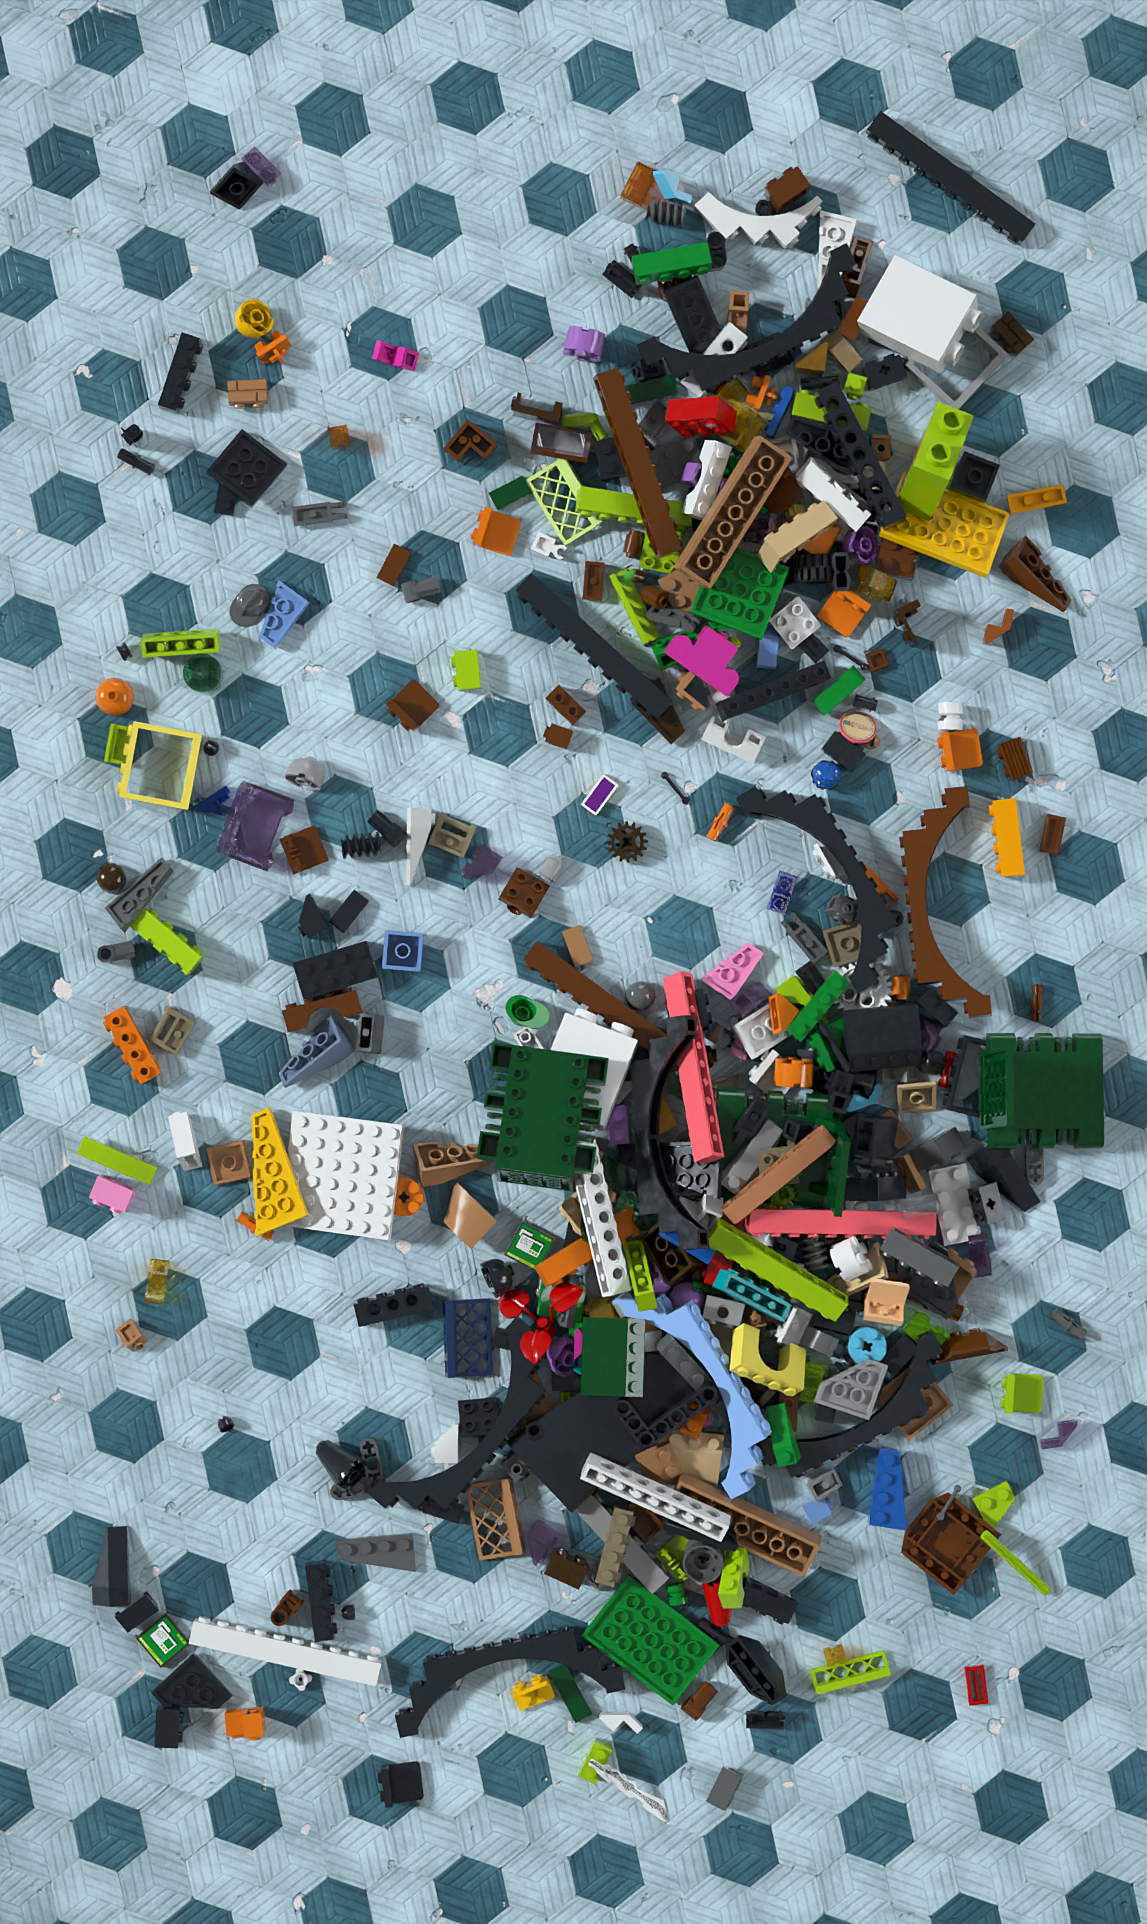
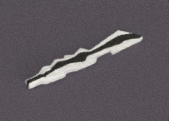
(650, 1803)

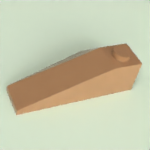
(443, 1163)

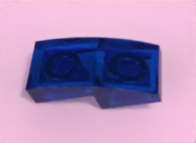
(782, 892)

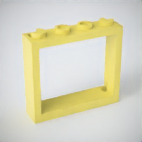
(190, 771)

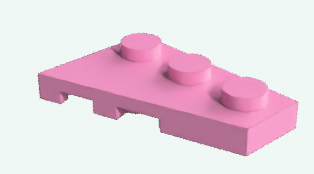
(733, 972)

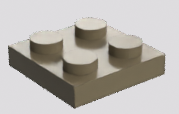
(843, 942)

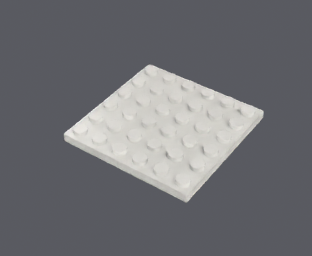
(346, 1173)

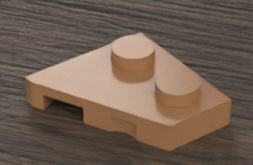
(660, 1460)

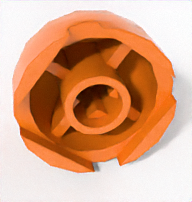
(114, 696)

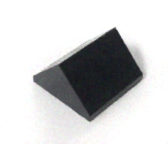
(237, 185)

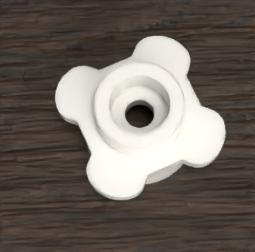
(301, 1685)

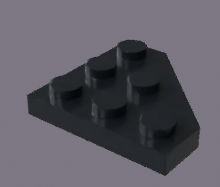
(939, 1299)
(192, 1687)

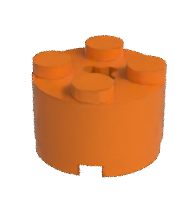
(793, 1072)
(416, 1198)

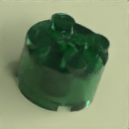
(194, 667)

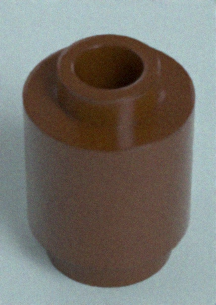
(633, 544)
(654, 596)

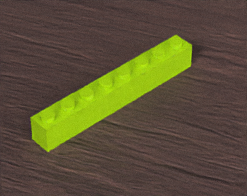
(777, 1269)

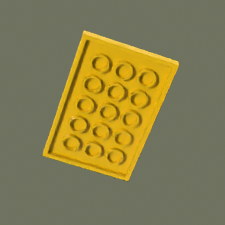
(958, 533)

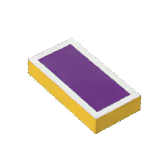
(599, 794)

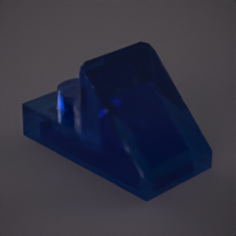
(209, 804)

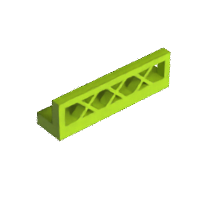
(635, 609)
(852, 1679)

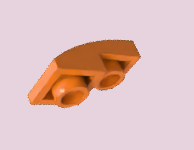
(849, 326)

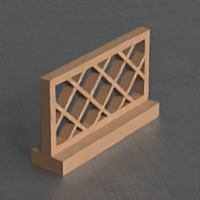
(512, 1518)

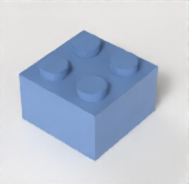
(403, 950)

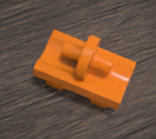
(274, 350)
(756, 400)

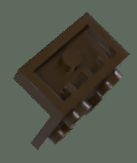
(900, 620)

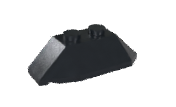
(755, 1669)

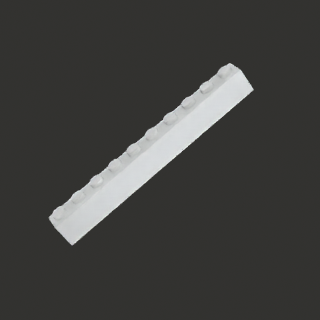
(284, 1651)

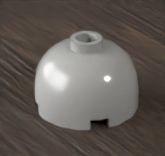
(305, 772)

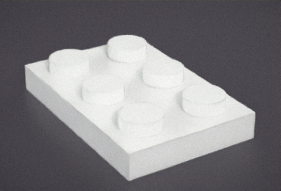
(757, 1033)

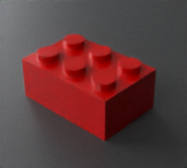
(701, 416)

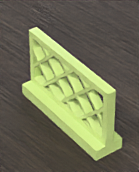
(574, 484)

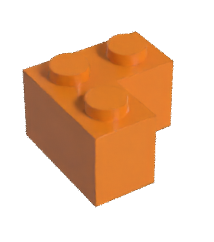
(245, 1722)

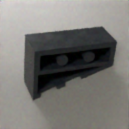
(876, 1187)
(768, 1601)

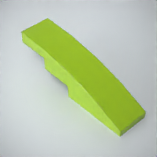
(116, 1160)

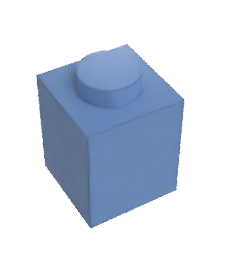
(818, 1510)

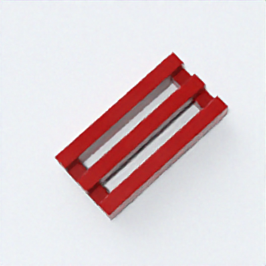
(974, 1668)

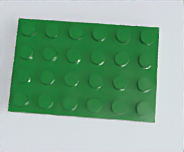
(650, 1639)

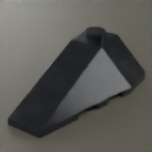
(112, 1576)

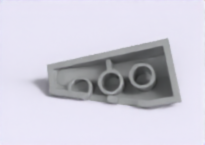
(745, 1165)

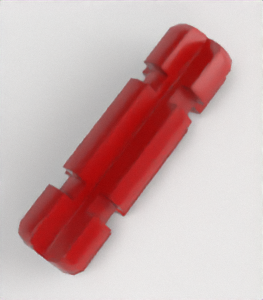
(947, 1071)

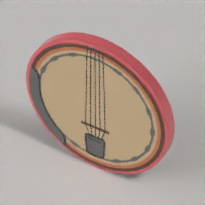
(857, 727)

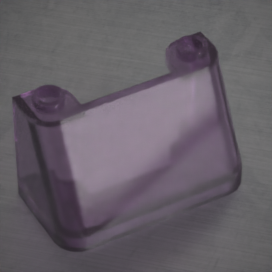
(253, 825)

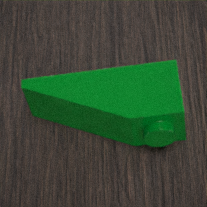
(782, 1435)

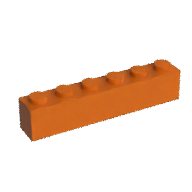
(579, 1253)

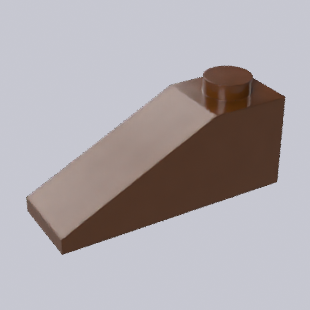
(860, 251)

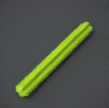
(1016, 1563)

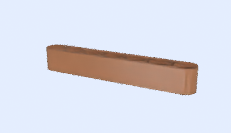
(778, 1174)

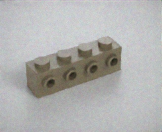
(614, 1546)

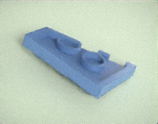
(282, 615)

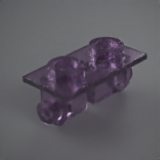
(261, 166)

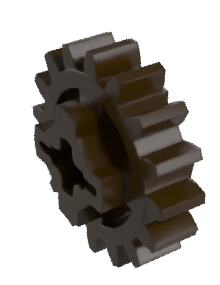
(634, 848)

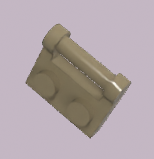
(449, 841)
(177, 1033)

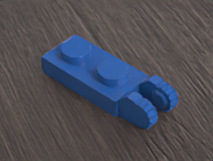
(779, 412)

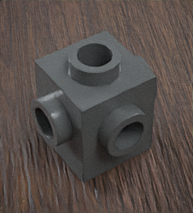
(842, 909)

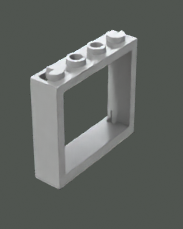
(940, 394)

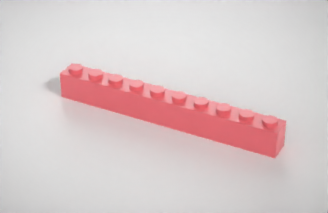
(695, 1073)
(823, 1222)

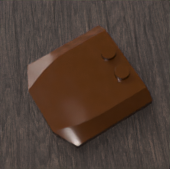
(947, 1547)

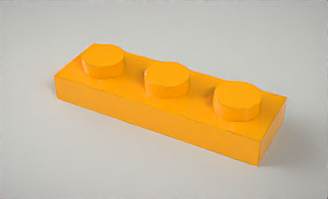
(1036, 499)

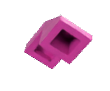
(395, 356)

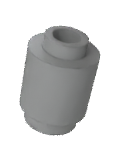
(551, 869)

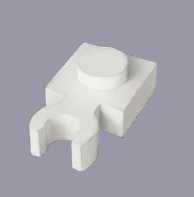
(545, 545)

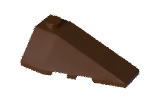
(1028, 570)

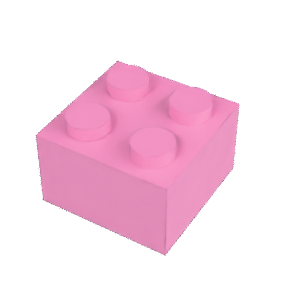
(112, 1193)

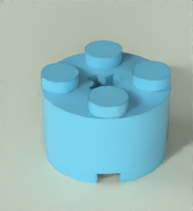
(871, 1335)

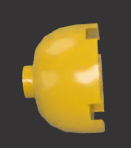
(253, 319)

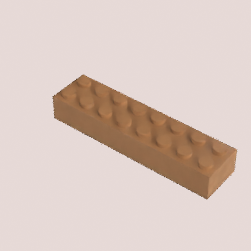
(732, 512)
(756, 1528)

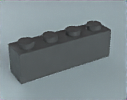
(920, 1257)

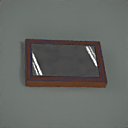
(561, 442)

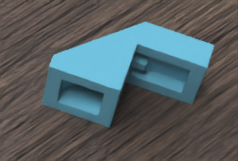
(668, 184)
(857, 1101)

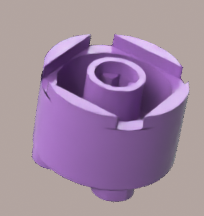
(584, 344)

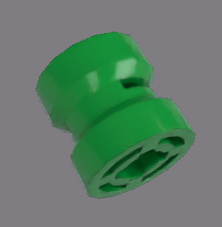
(677, 1594)

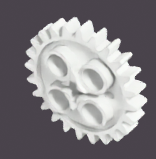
(878, 995)

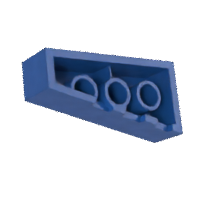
(887, 1495)

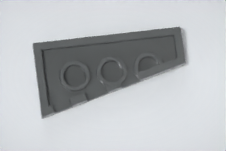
(135, 898)
(385, 1551)

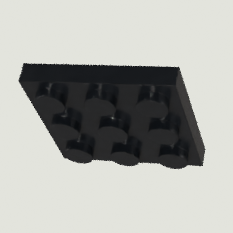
(246, 468)

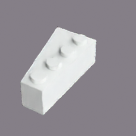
(835, 493)

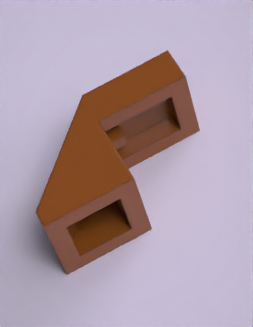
(993, 632)

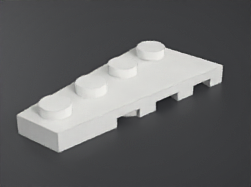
(833, 232)

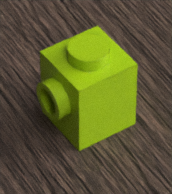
(854, 386)

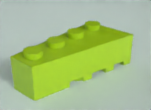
(167, 941)

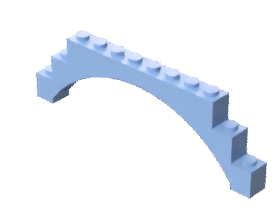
(744, 1415)

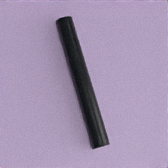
(834, 1047)

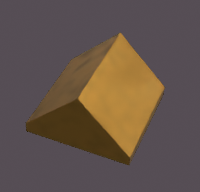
(814, 362)

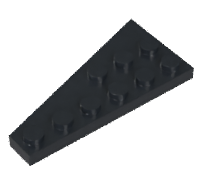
(680, 1166)

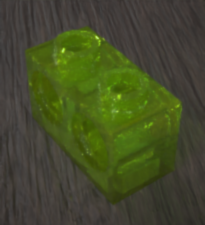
(813, 1377)

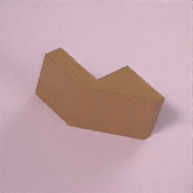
(738, 309)

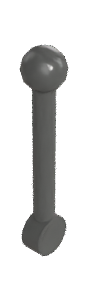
(940, 1516)

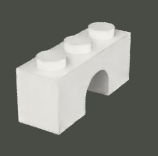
(744, 746)

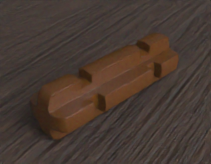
(1036, 1004)

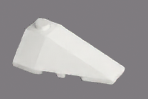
(418, 830)

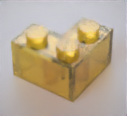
(875, 584)

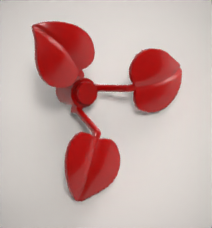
(537, 1343)

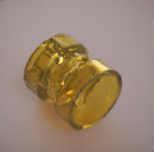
(834, 1655)

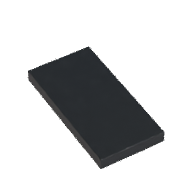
(693, 315)

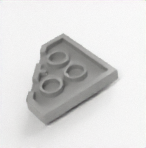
(853, 1389)

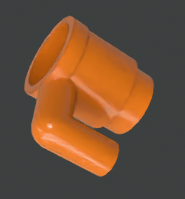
(901, 987)

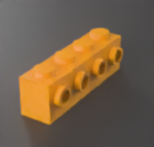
(1007, 837)

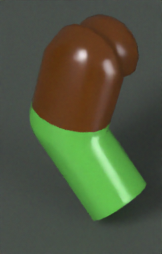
(633, 575)

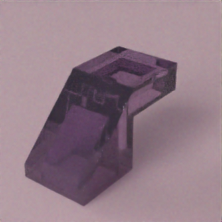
(979, 1254)
(1064, 1430)

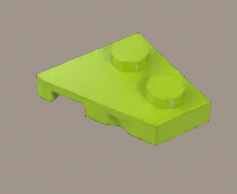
(994, 1502)

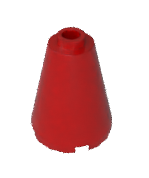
(718, 1614)

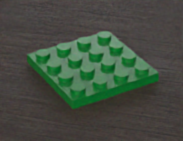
(742, 594)

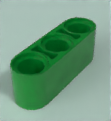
(838, 690)

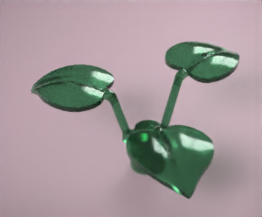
(615, 1179)

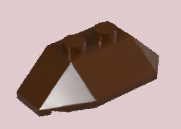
(968, 1345)

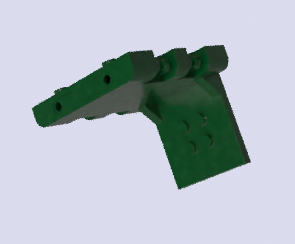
(1042, 1091)
(542, 1115)
(823, 1176)

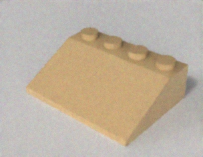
(695, 1458)

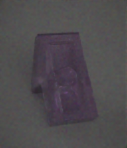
(930, 1033)

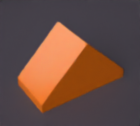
(781, 1013)

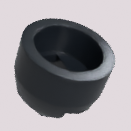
(210, 751)
(225, 1424)
(348, 1612)

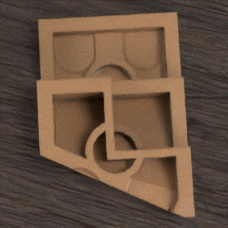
(467, 1217)

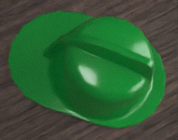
(527, 1012)

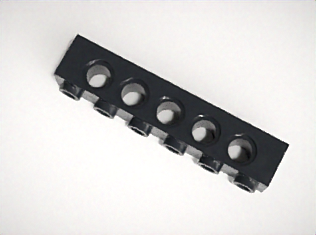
(773, 691)

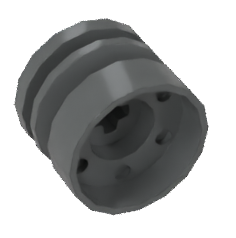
(702, 1568)

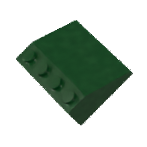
(612, 1357)

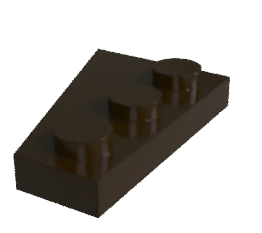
(669, 724)

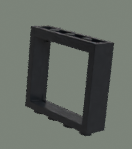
(953, 1079)

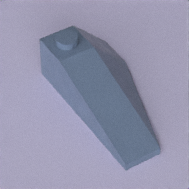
(324, 1049)

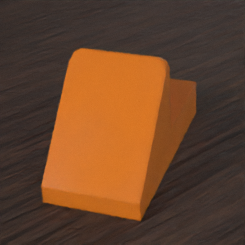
(694, 1426)

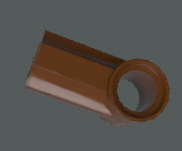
(696, 1704)

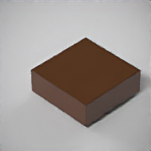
(877, 660)

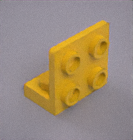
(532, 1692)

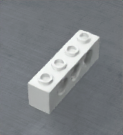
(729, 333)

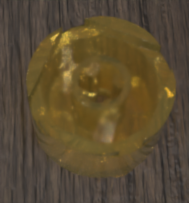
(601, 1307)

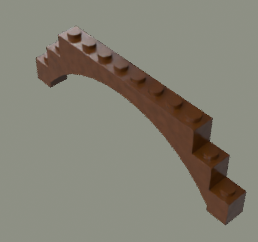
(919, 849)

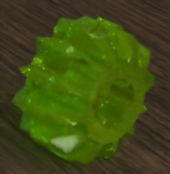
(785, 1199)

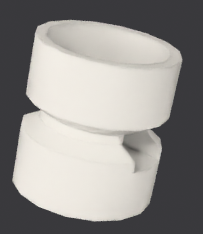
(950, 716)

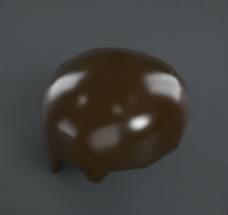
(111, 878)

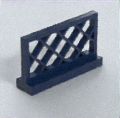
(450, 1338)

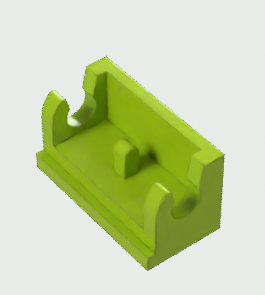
(116, 743)

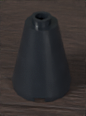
(341, 1464)

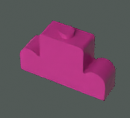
(706, 657)

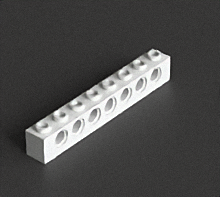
(595, 1230)
(655, 1497)

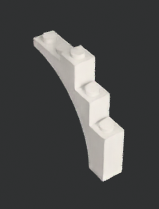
(754, 227)

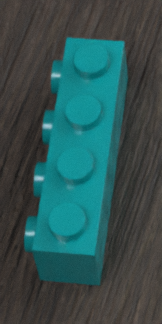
(754, 1296)

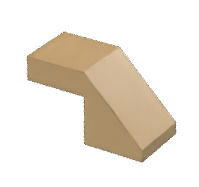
(842, 351)

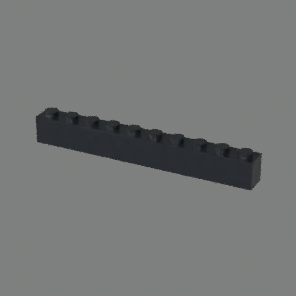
(949, 178)
(597, 649)

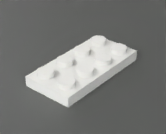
(956, 1212)

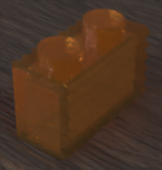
(639, 185)

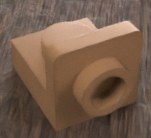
(131, 1336)

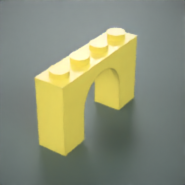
(747, 1362)

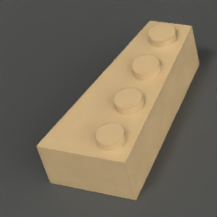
(796, 534)

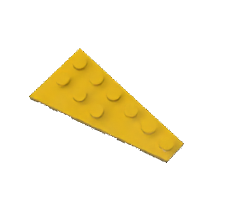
(274, 1182)

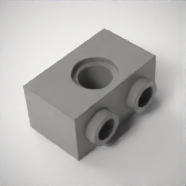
(734, 1315)

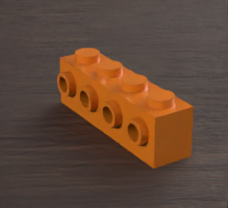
(132, 1045)

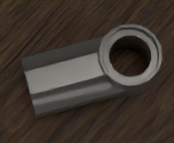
(415, 589)
(118, 951)

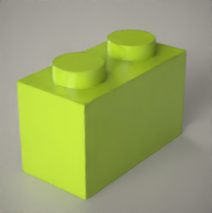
(467, 670)
(598, 1751)

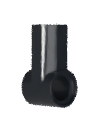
(390, 831)

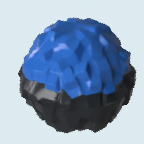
(826, 775)

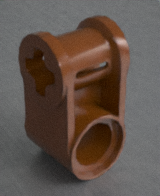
(287, 1607)

